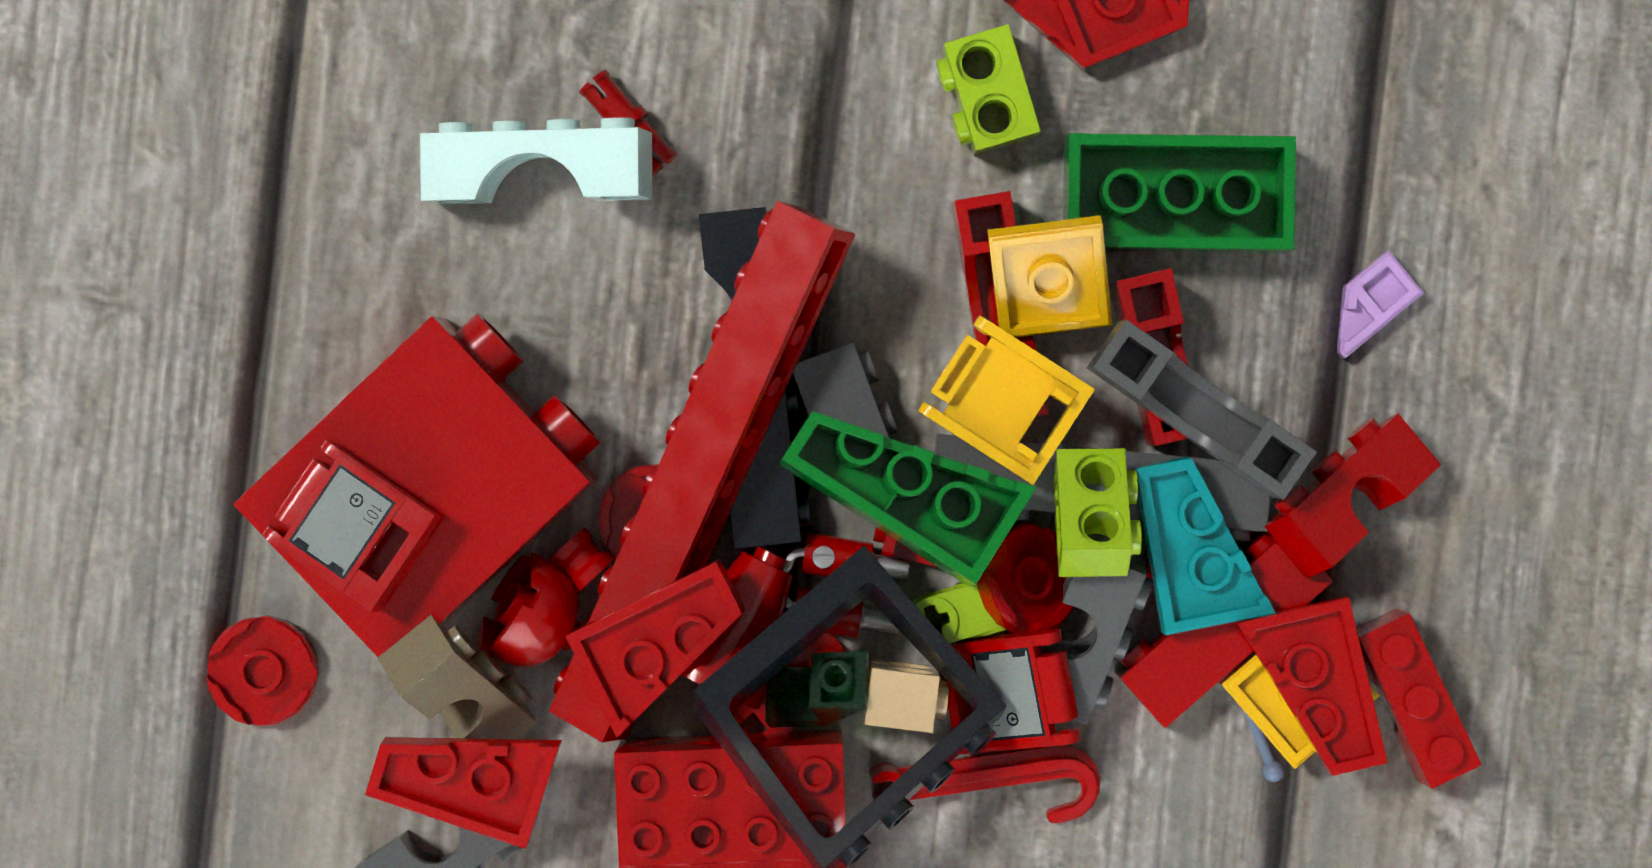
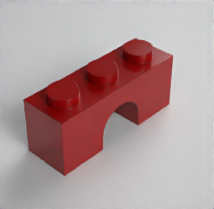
(1153, 307)
(1319, 523)
(1417, 699)

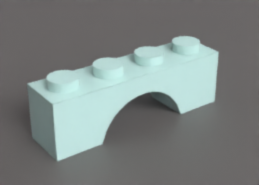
(470, 165)

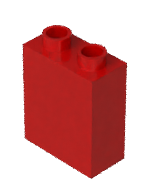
(459, 443)

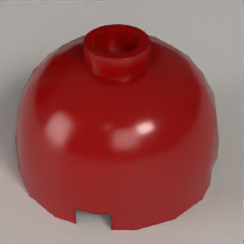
(532, 614)

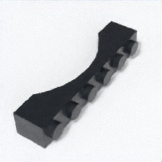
(768, 502)

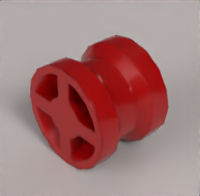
(581, 559)

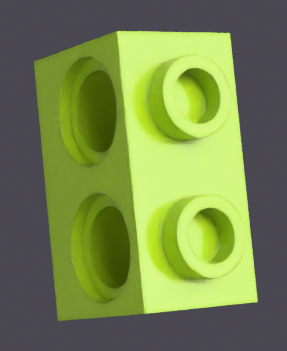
(1002, 88)
(1089, 512)

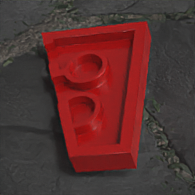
(653, 640)
(1322, 679)
(467, 782)

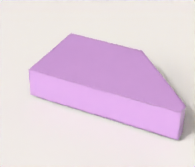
(1373, 301)

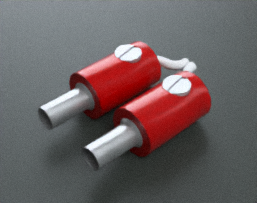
(826, 554)

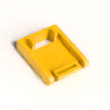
(997, 394)

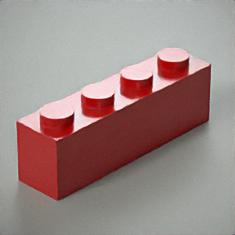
(1185, 665)

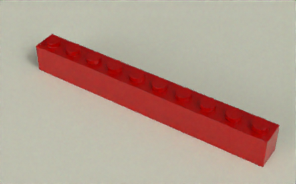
(719, 427)

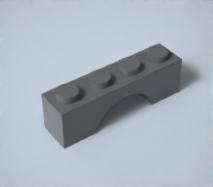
(1200, 410)

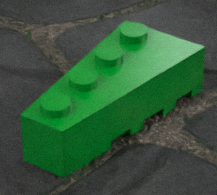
(921, 499)

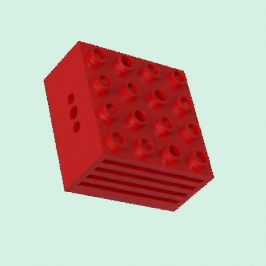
(693, 807)

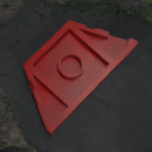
(1102, 29)

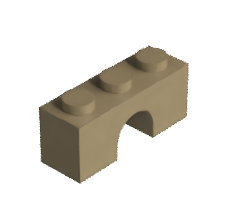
(444, 674)

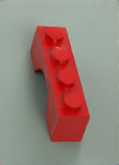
(972, 220)

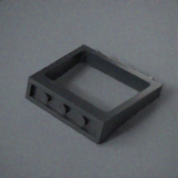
(853, 582)

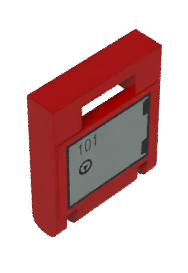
(341, 518)
(1030, 685)

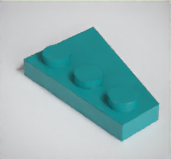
(1191, 553)

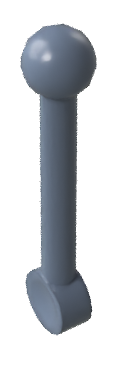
(1273, 769)

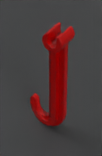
(1012, 769)

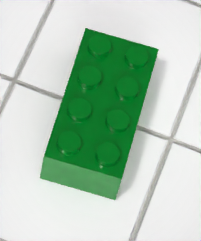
(1184, 191)

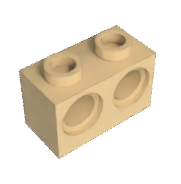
(905, 696)

